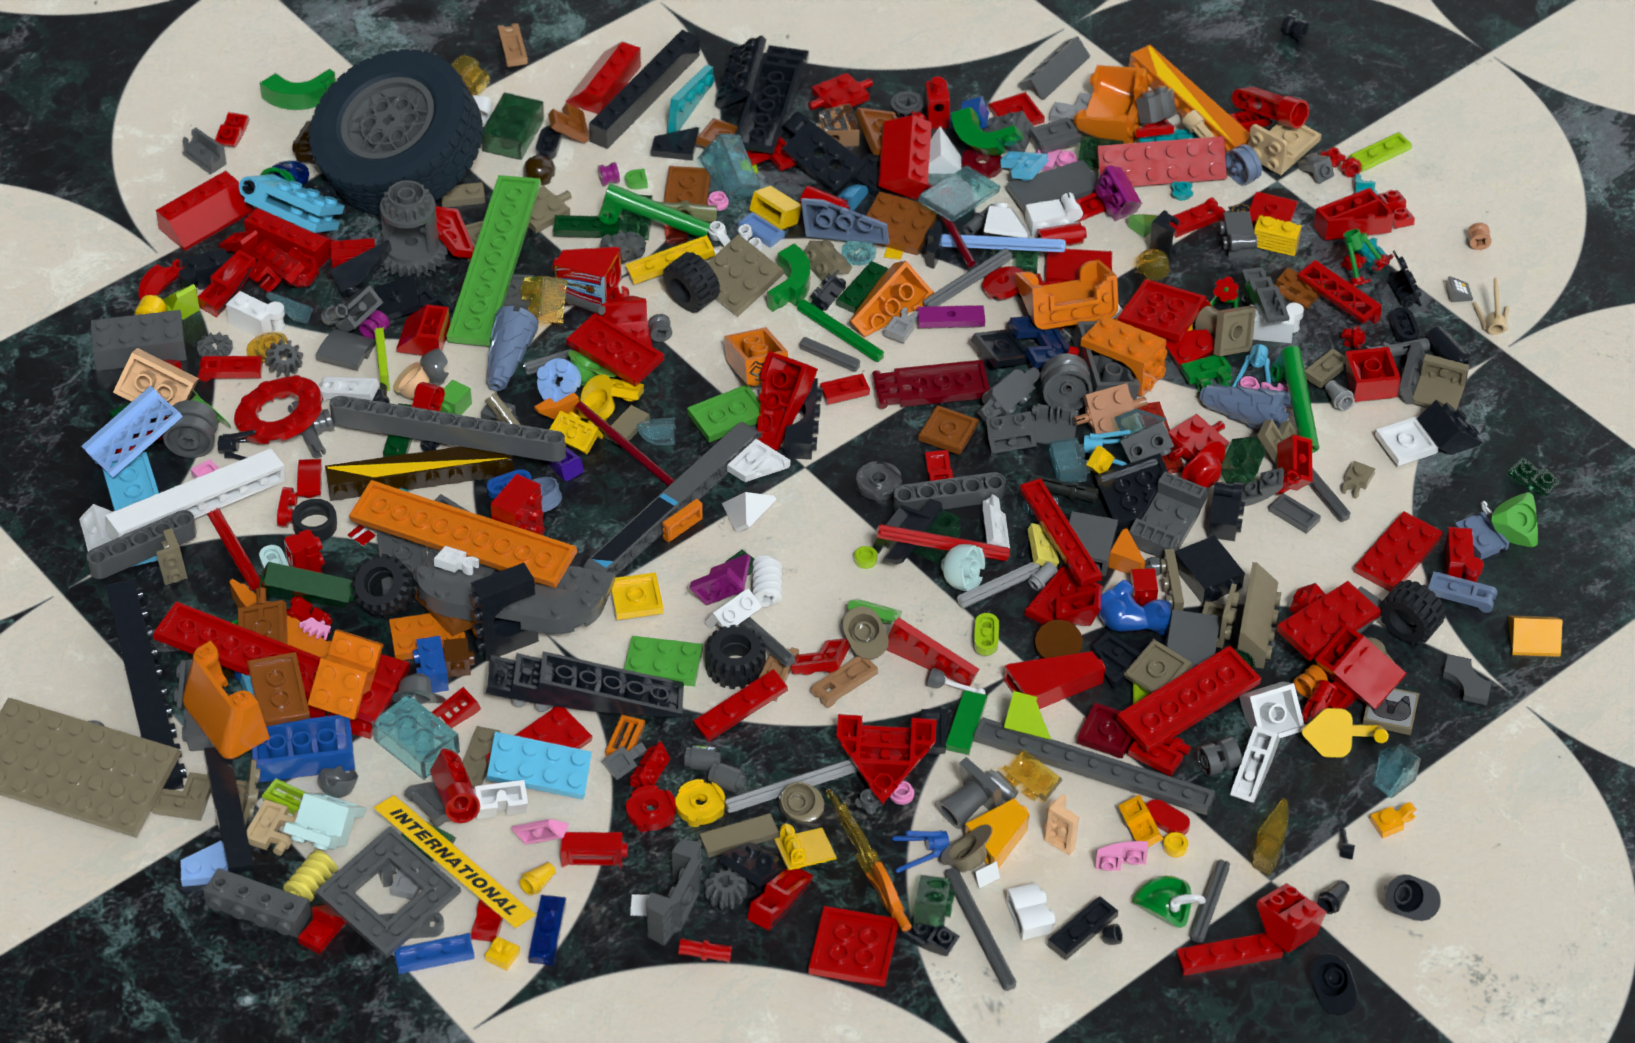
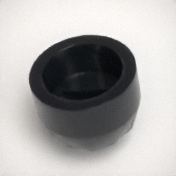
(1112, 934)

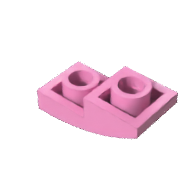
(1112, 856)

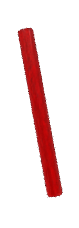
(938, 541)
(234, 548)

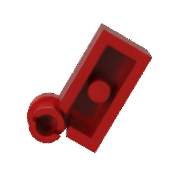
(1295, 458)
(1460, 554)

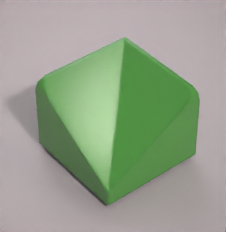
(1141, 223)

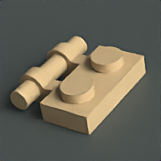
(267, 823)

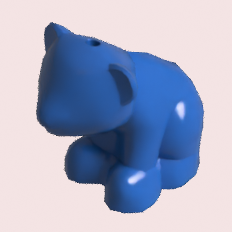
(1122, 613)

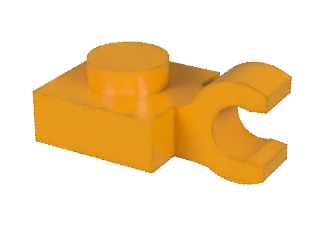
(1390, 821)

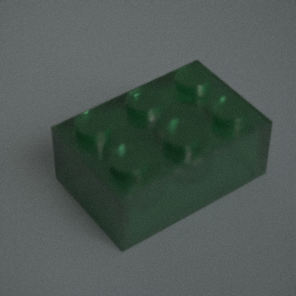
(512, 126)

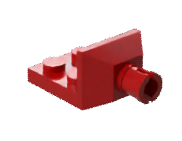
(628, 313)

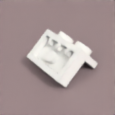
(735, 610)

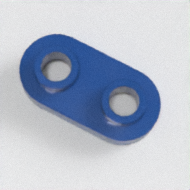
(498, 483)

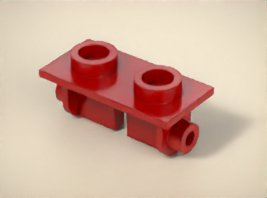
(301, 610)
(651, 766)

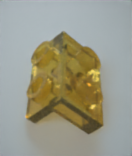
(1033, 776)

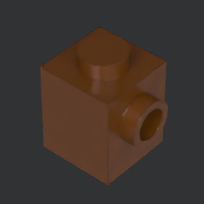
(458, 657)

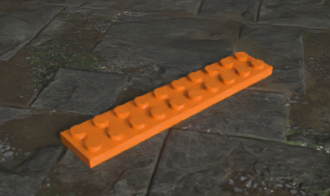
(444, 525)

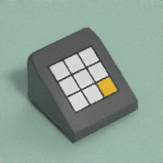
(1458, 290)

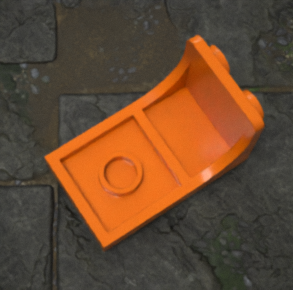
(1134, 347)

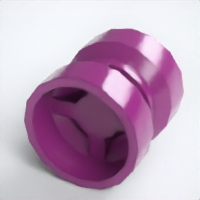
(376, 320)

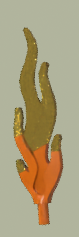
(871, 865)

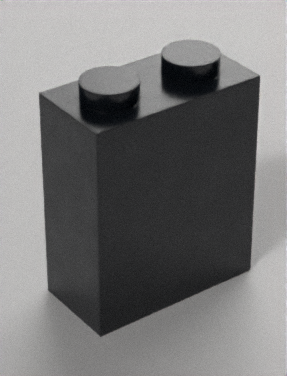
(1208, 569)

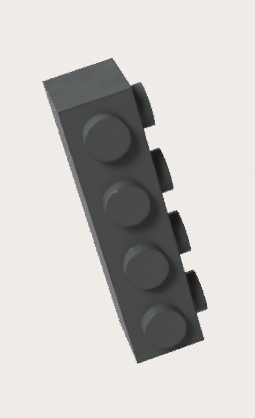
(257, 902)

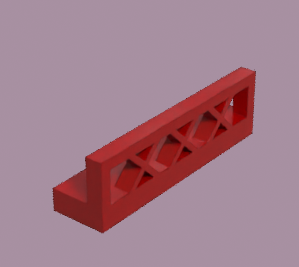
(1341, 292)

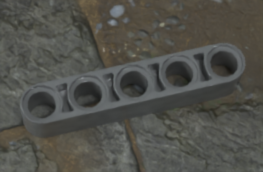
(958, 487)
(139, 544)

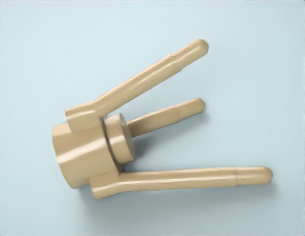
(1496, 322)

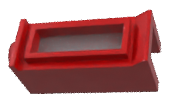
(593, 848)

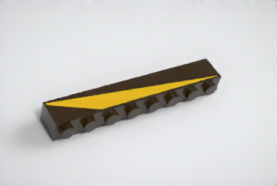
(416, 470)

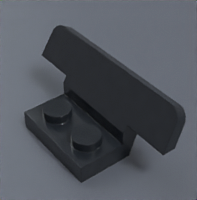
(909, 519)

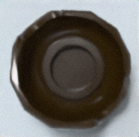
(539, 167)

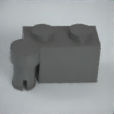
(1238, 234)
(352, 311)

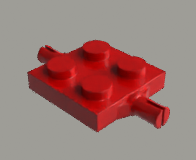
(839, 92)
(1193, 436)

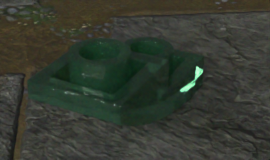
(1537, 480)

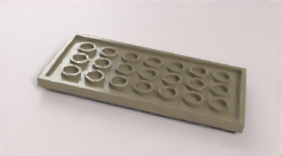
(80, 767)

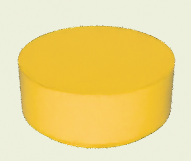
(1175, 844)

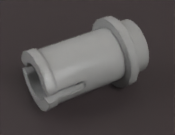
(1038, 580)

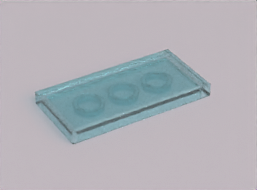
(959, 193)

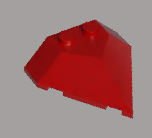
(885, 753)

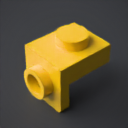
(1100, 460)

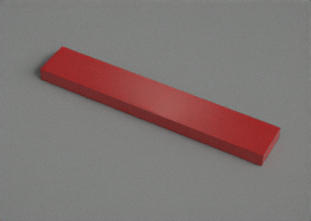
(1060, 532)

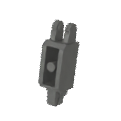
(1007, 393)

